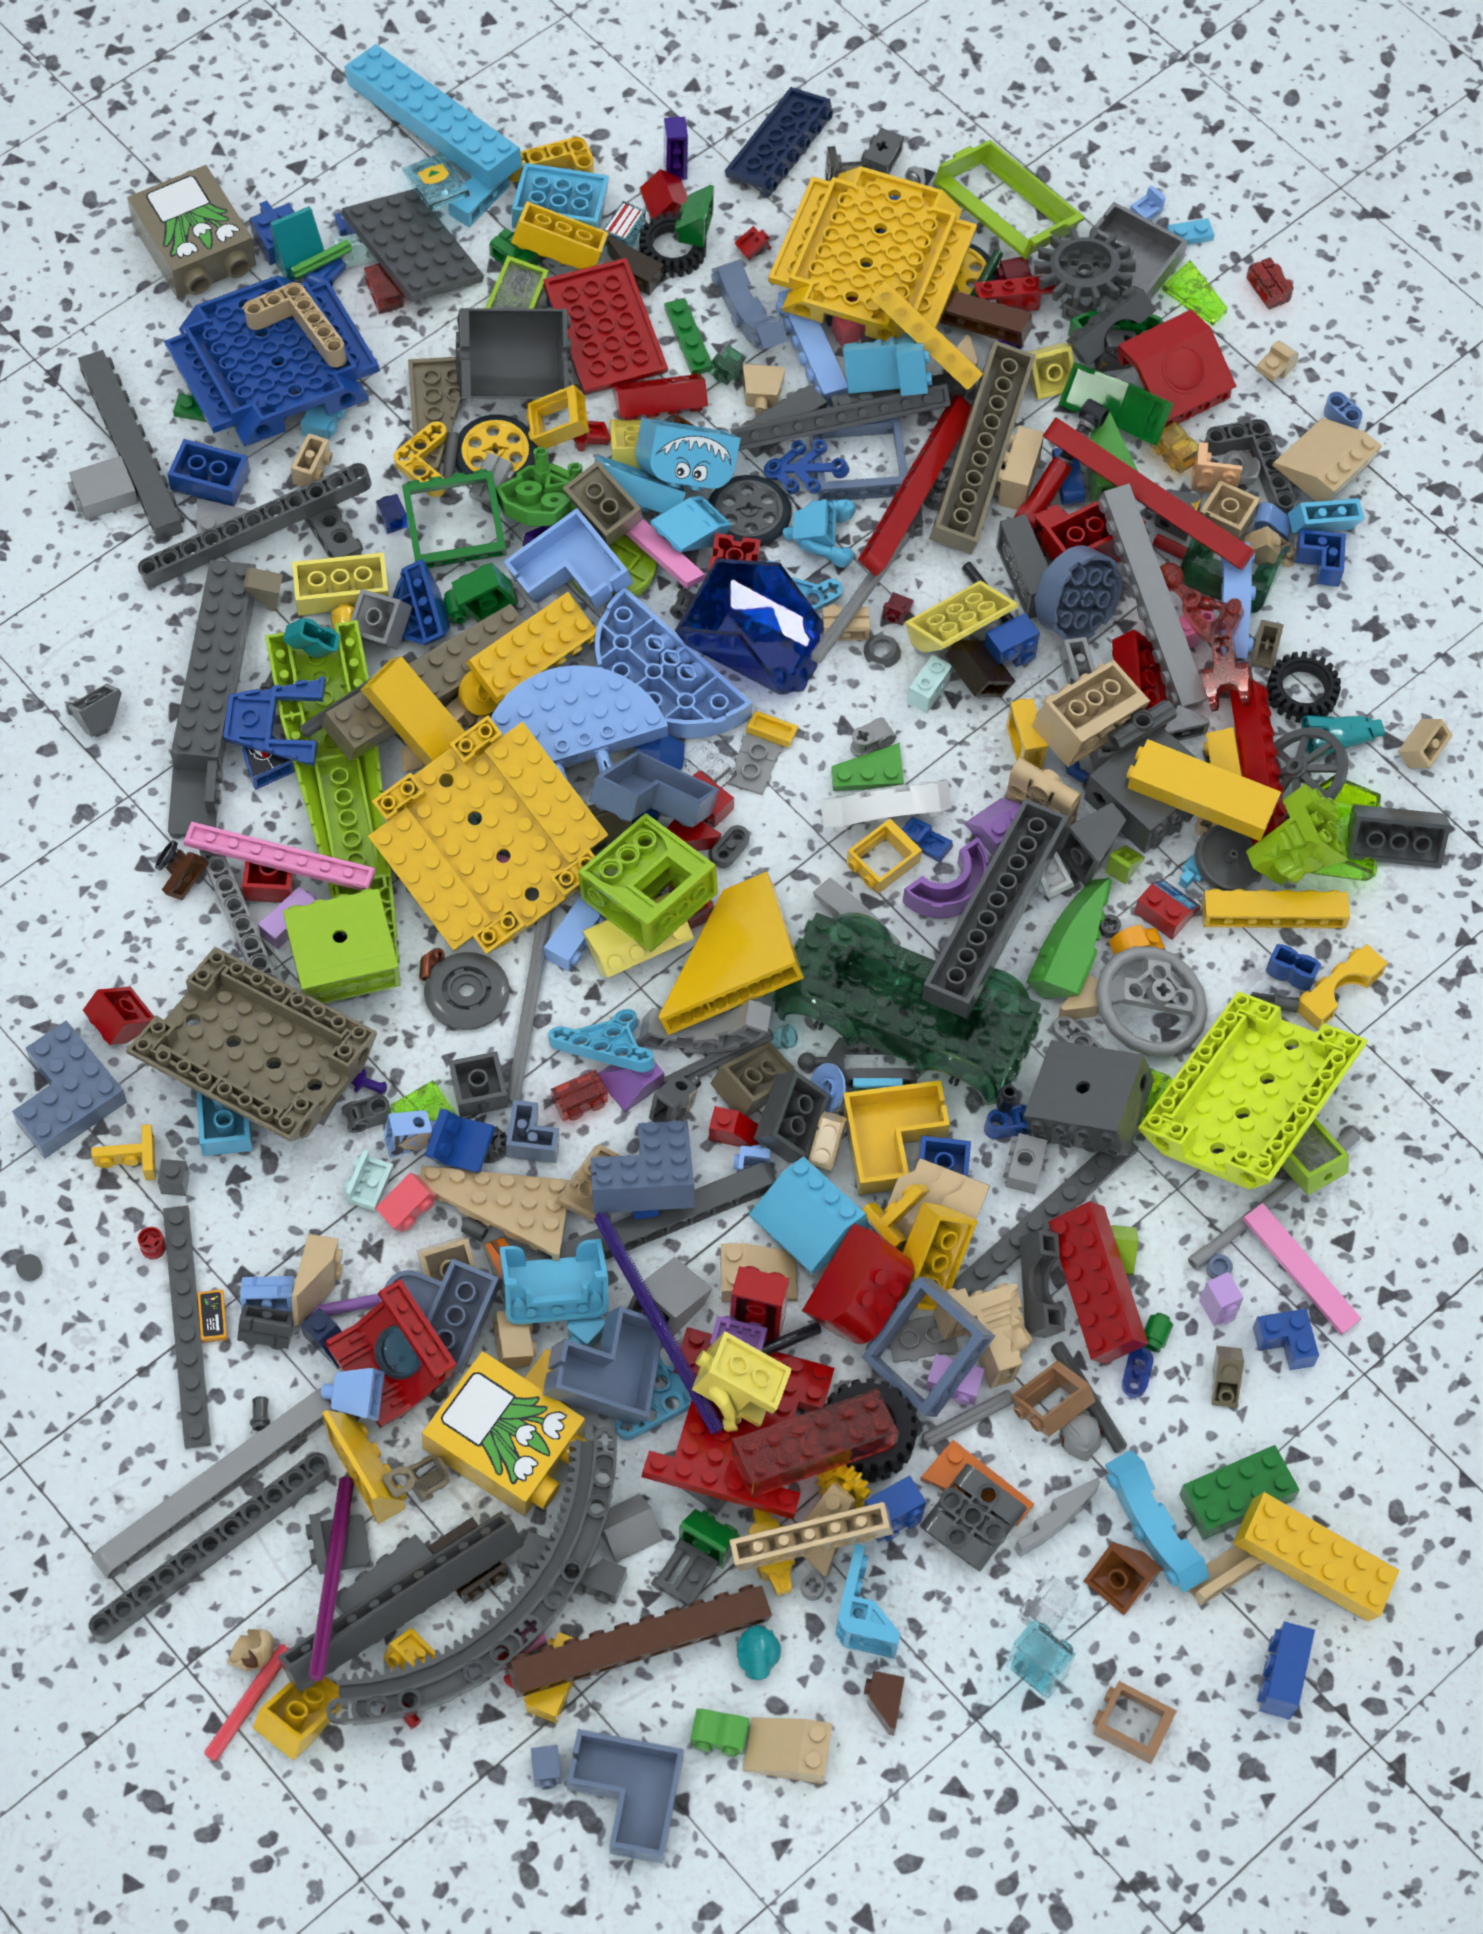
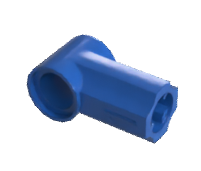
(328, 272)

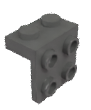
(356, 1544)

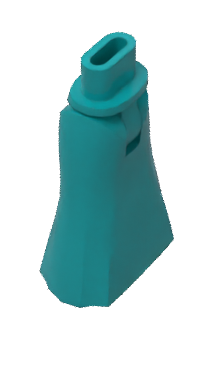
(1347, 729)

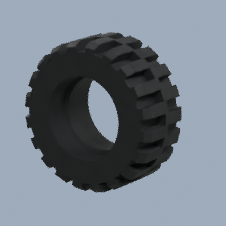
(890, 1460)

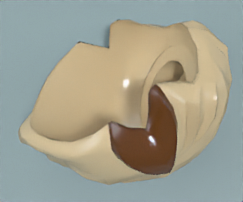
(252, 1651)

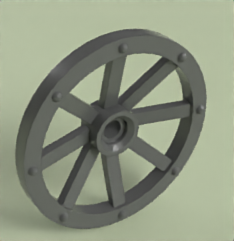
(1299, 770)

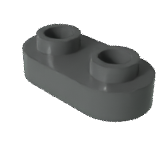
(729, 847)

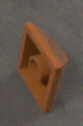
(1122, 1576)

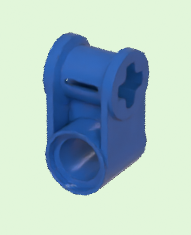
(1011, 1123)

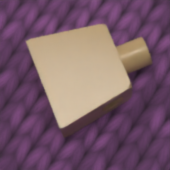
(762, 386)

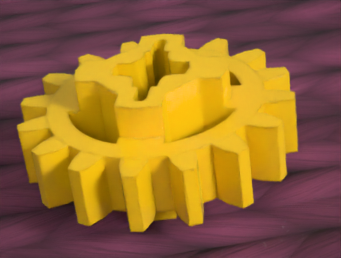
(848, 1480)

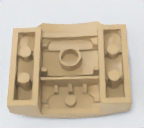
(946, 1189)

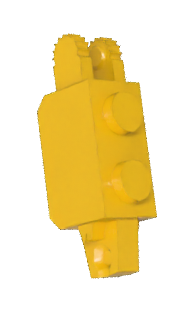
(779, 1572)

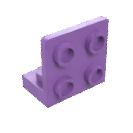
(750, 1333)

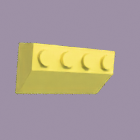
(617, 951)

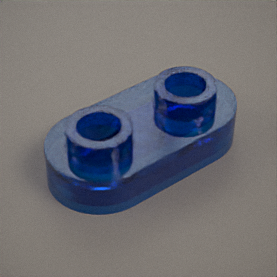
(1137, 1374)

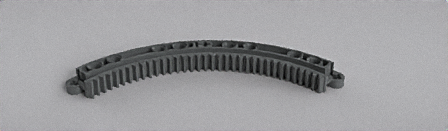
(446, 1675)

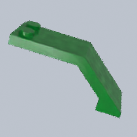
(1130, 406)

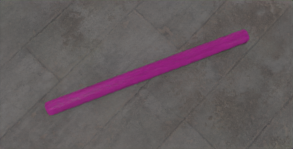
(331, 1579)

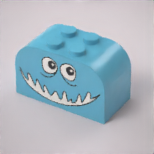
(686, 454)

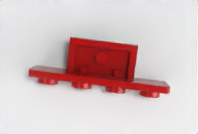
(1016, 292)

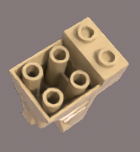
(1001, 1315)

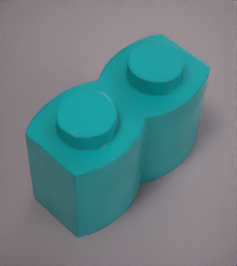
(311, 638)

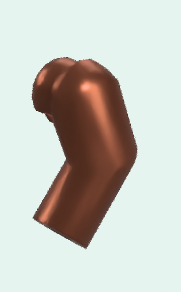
(428, 961)

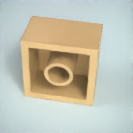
(1231, 508)

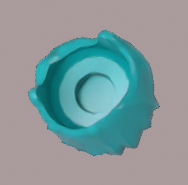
(758, 1652)

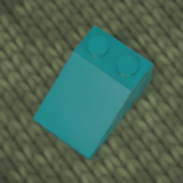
(295, 240)

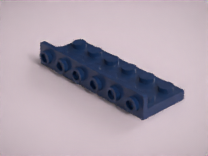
(780, 140)

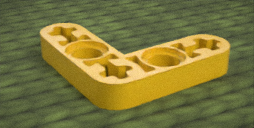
(415, 457)

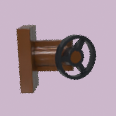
(183, 867)

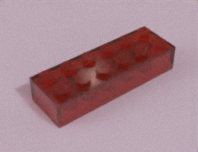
(814, 1442)

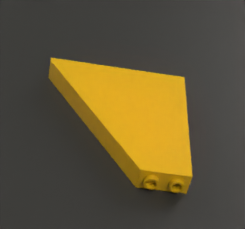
(736, 958)

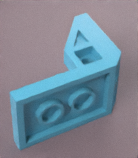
(865, 1628)

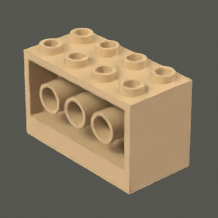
(1087, 711)

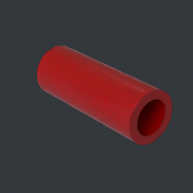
(1169, 546)

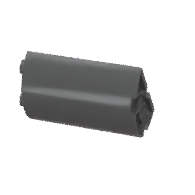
(512, 353)

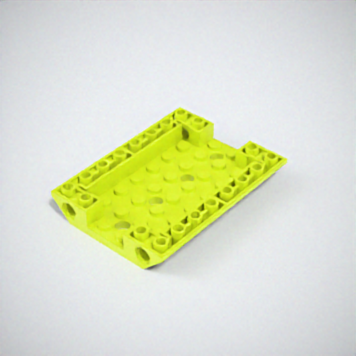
(1225, 1081)

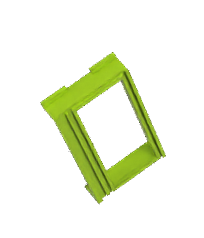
(1020, 181)

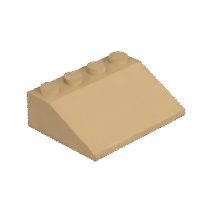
(1327, 458)

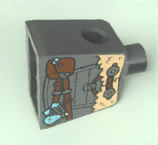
(674, 1098)

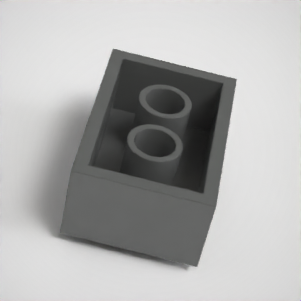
(791, 1116)

